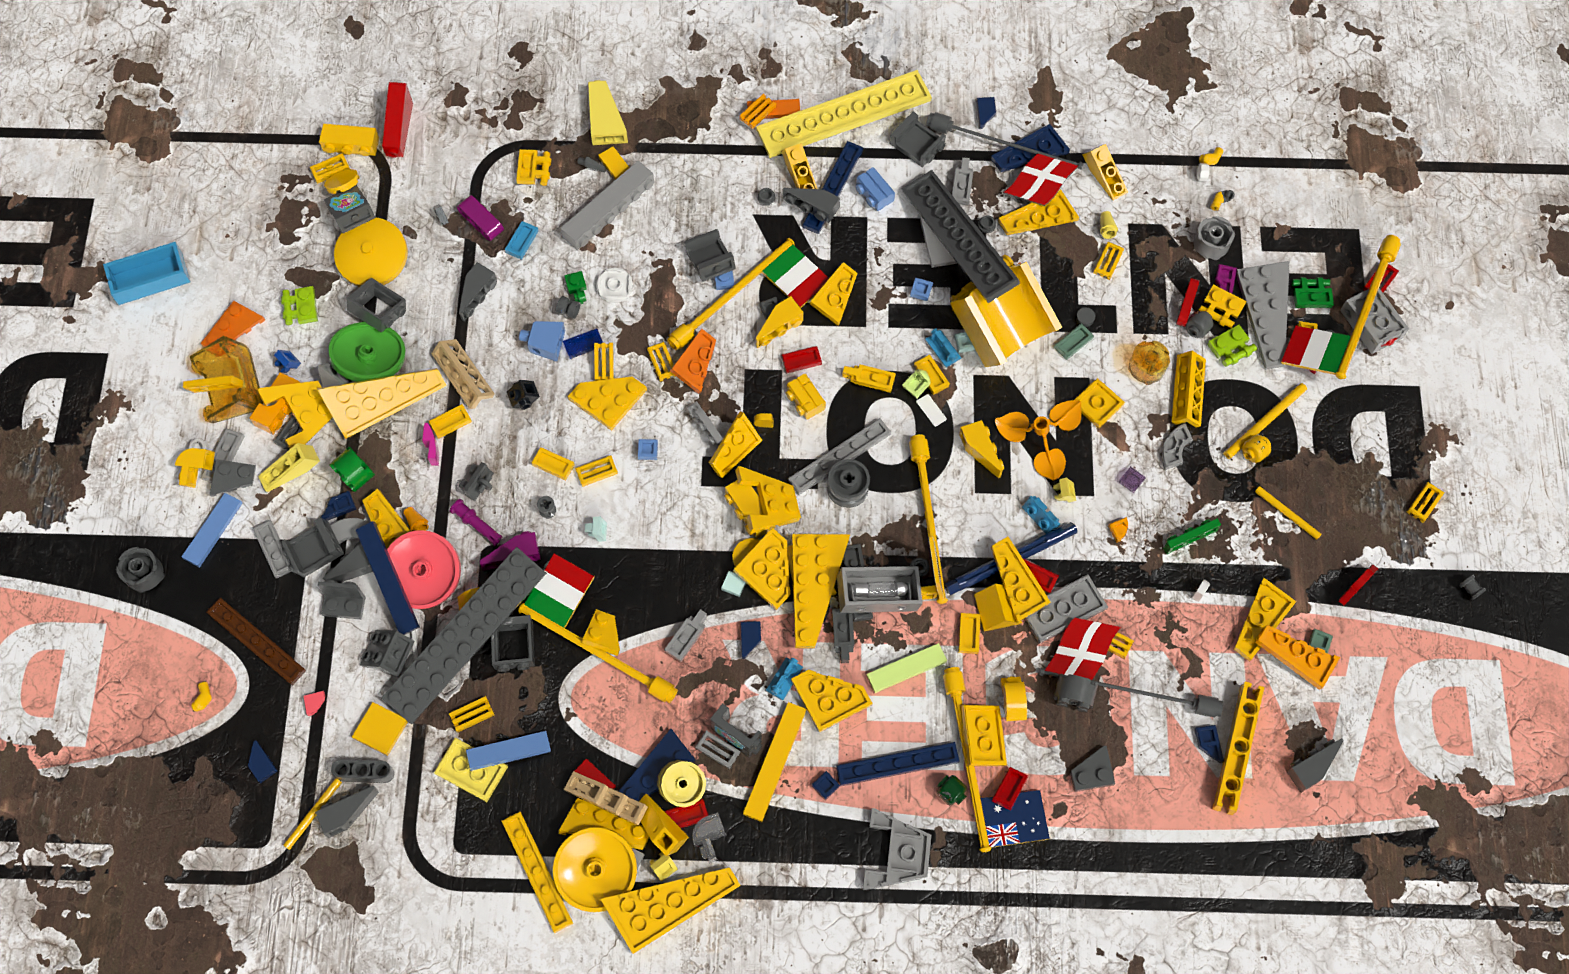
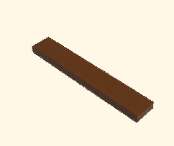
(256, 641)

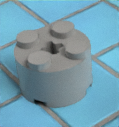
(1213, 237)

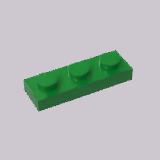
(1191, 535)

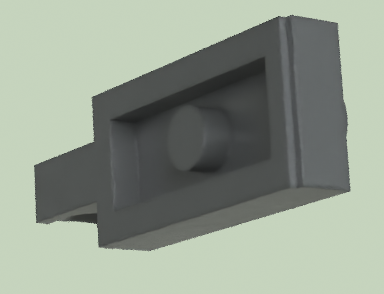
(843, 634)

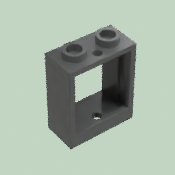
(365, 293)
(510, 624)

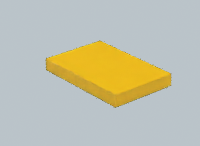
(983, 735)

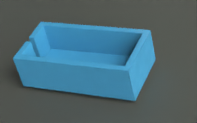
(146, 273)

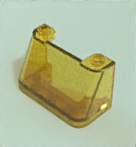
(222, 359)

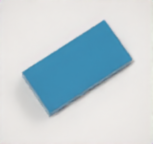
(521, 240)

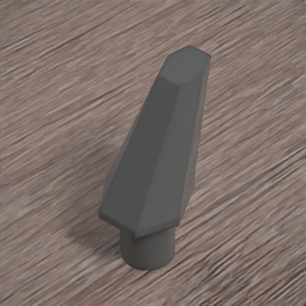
(591, 164)

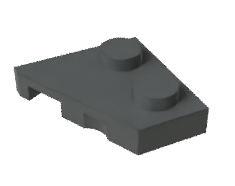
(231, 476)
(1093, 772)

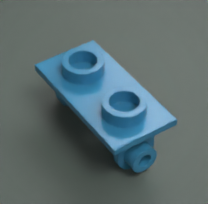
(942, 348)
(1036, 510)
(782, 681)

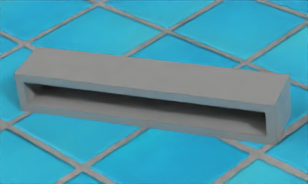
(607, 205)

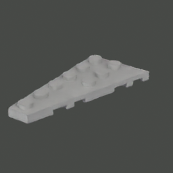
(1267, 303)

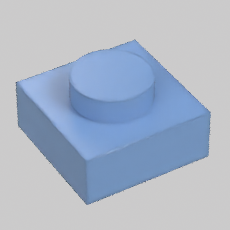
(724, 281)
(921, 289)
(647, 449)

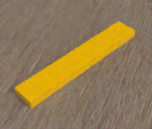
(774, 762)
(537, 872)

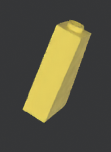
(604, 116)

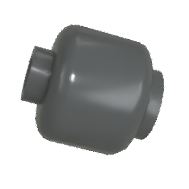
(1199, 324)

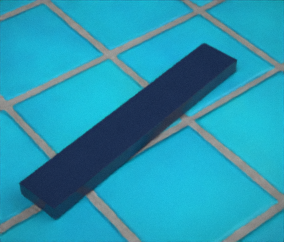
(836, 180)
(387, 578)
(897, 764)

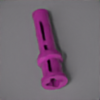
(469, 517)

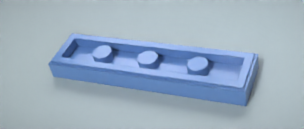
(212, 530)
(508, 750)

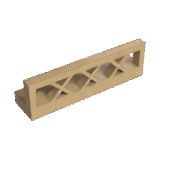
(458, 372)

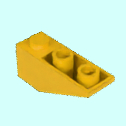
(799, 167)
(1105, 171)
(782, 318)
(978, 444)
(662, 828)

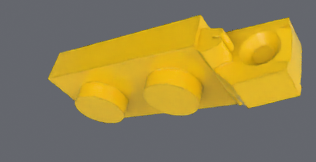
(870, 377)

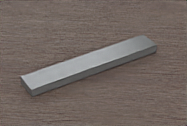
(848, 449)

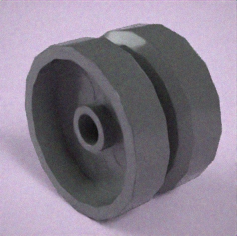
(848, 483)

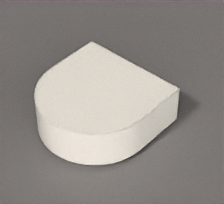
(1201, 590)

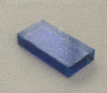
(582, 343)

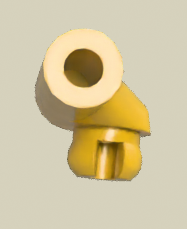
(1211, 158)
(204, 697)

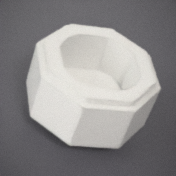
(1202, 172)
(199, 443)

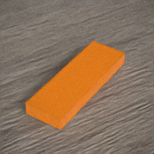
(782, 109)

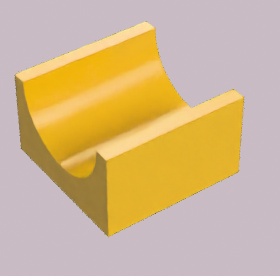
(1009, 320)

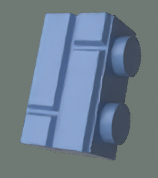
(875, 189)

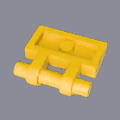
(527, 167)
(1225, 302)

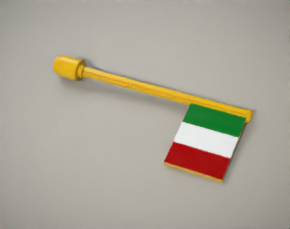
(784, 268)
(1333, 351)
(555, 602)

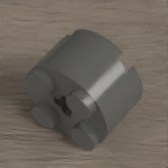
(140, 569)
(1075, 692)

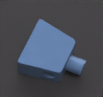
(544, 339)

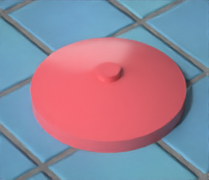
(426, 567)

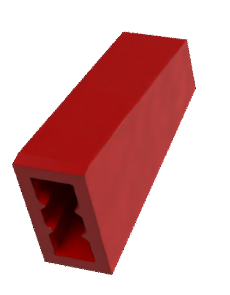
(397, 119)

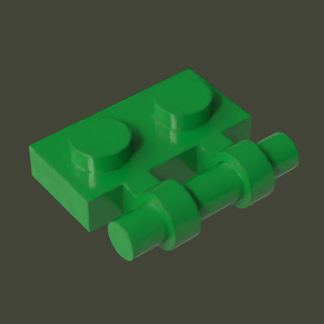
(1312, 297)

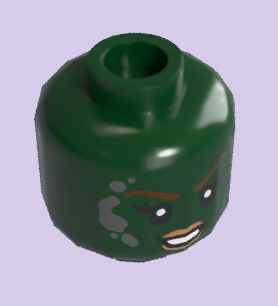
(951, 790)

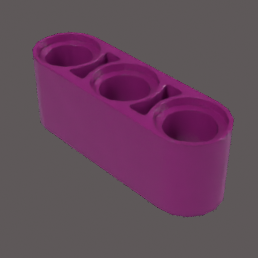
(480, 218)

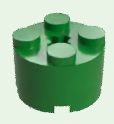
(352, 469)

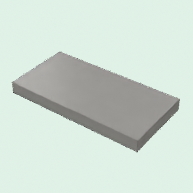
(1072, 601)

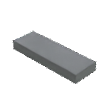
(225, 450)
(272, 548)

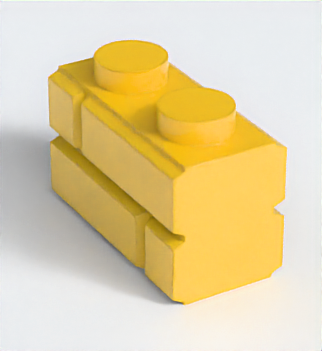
(805, 396)

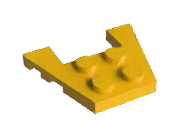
(304, 404)
(776, 500)

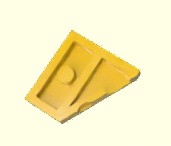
(602, 633)

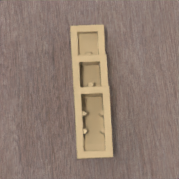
(605, 798)

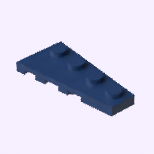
(1042, 140)
(646, 776)

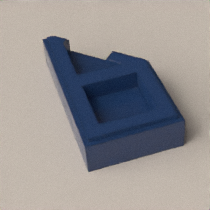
(986, 110)
(339, 506)
(750, 636)
(1209, 742)
(260, 763)

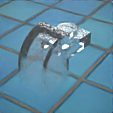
(704, 832)

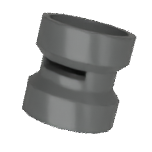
(568, 307)

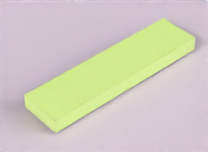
(906, 668)

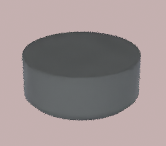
(1085, 316)

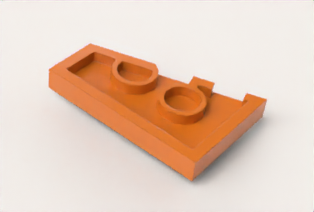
(233, 323)
(694, 361)

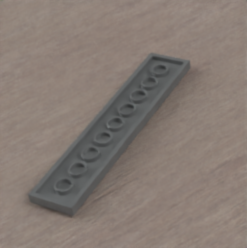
(960, 236)
(464, 635)

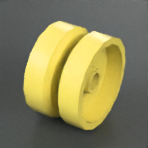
(669, 781)

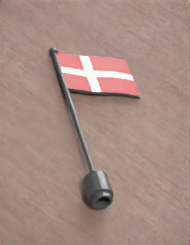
(1039, 178)
(1084, 651)

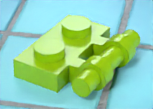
(305, 306)
(1229, 341)

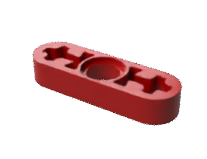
(1187, 302)

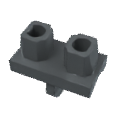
(479, 481)

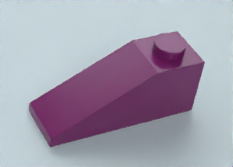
(526, 542)

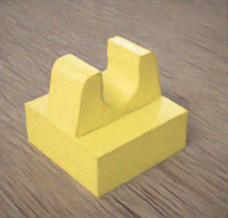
(1067, 490)
(663, 867)

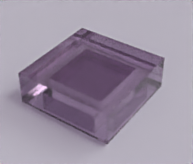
(1132, 479)

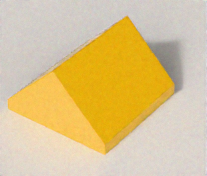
(994, 608)

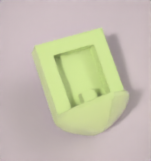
(917, 382)

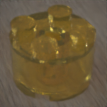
(1149, 362)

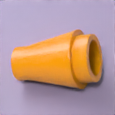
(415, 520)

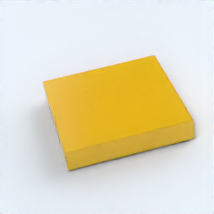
(1099, 403)
(380, 729)

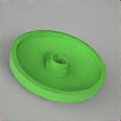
(366, 353)

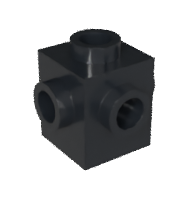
(523, 394)

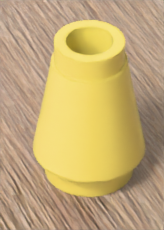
(1108, 227)

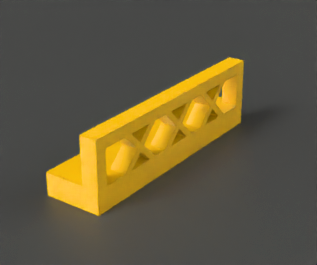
(1186, 388)

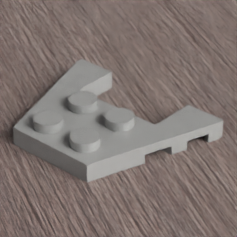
(907, 853)

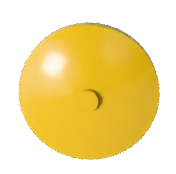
(371, 251)
(593, 867)

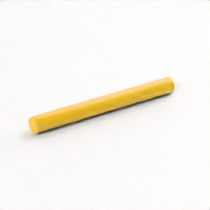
(1288, 513)
(311, 814)

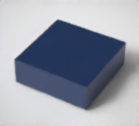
(825, 785)

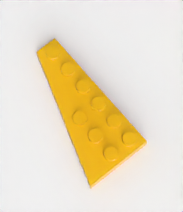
(815, 571)

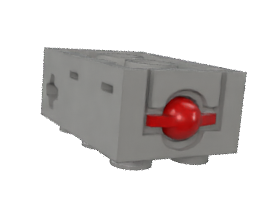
(1382, 325)

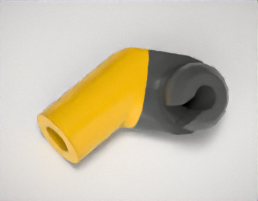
(1222, 197)

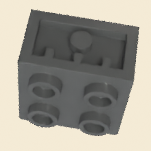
(342, 600)
(387, 651)

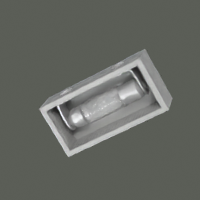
(879, 589)

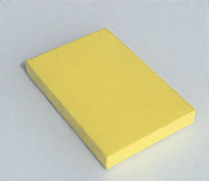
(456, 770)

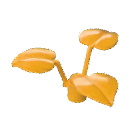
(1015, 425)

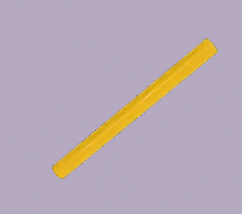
(1265, 420)

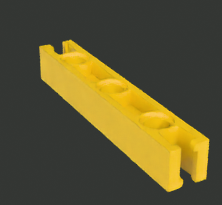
(1236, 762)

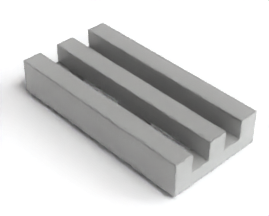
(732, 759)

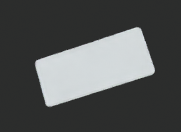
(931, 410)

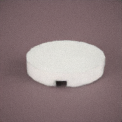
(614, 285)

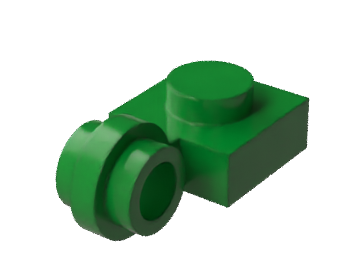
(576, 286)

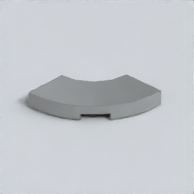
(1174, 447)
(346, 528)

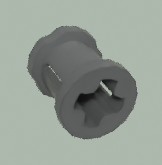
(548, 502)
(1472, 587)

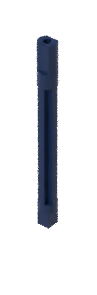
(1026, 550)

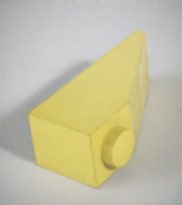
(289, 466)

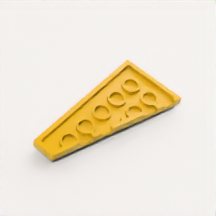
(372, 400)
(655, 910)

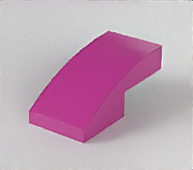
(431, 443)

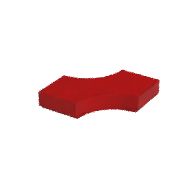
(1358, 584)

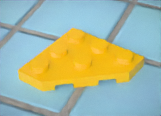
(608, 399)
(767, 569)
(829, 698)

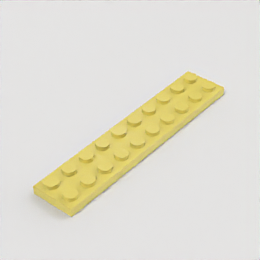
(844, 113)

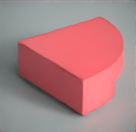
(314, 702)

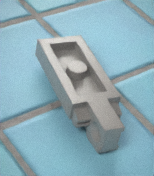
(963, 182)
(705, 423)
(686, 636)

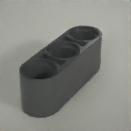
(354, 767)

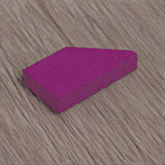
(1225, 277)

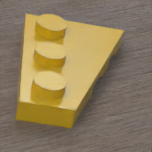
(835, 293)
(736, 444)

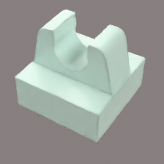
(597, 529)

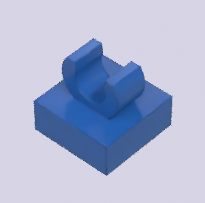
(286, 359)

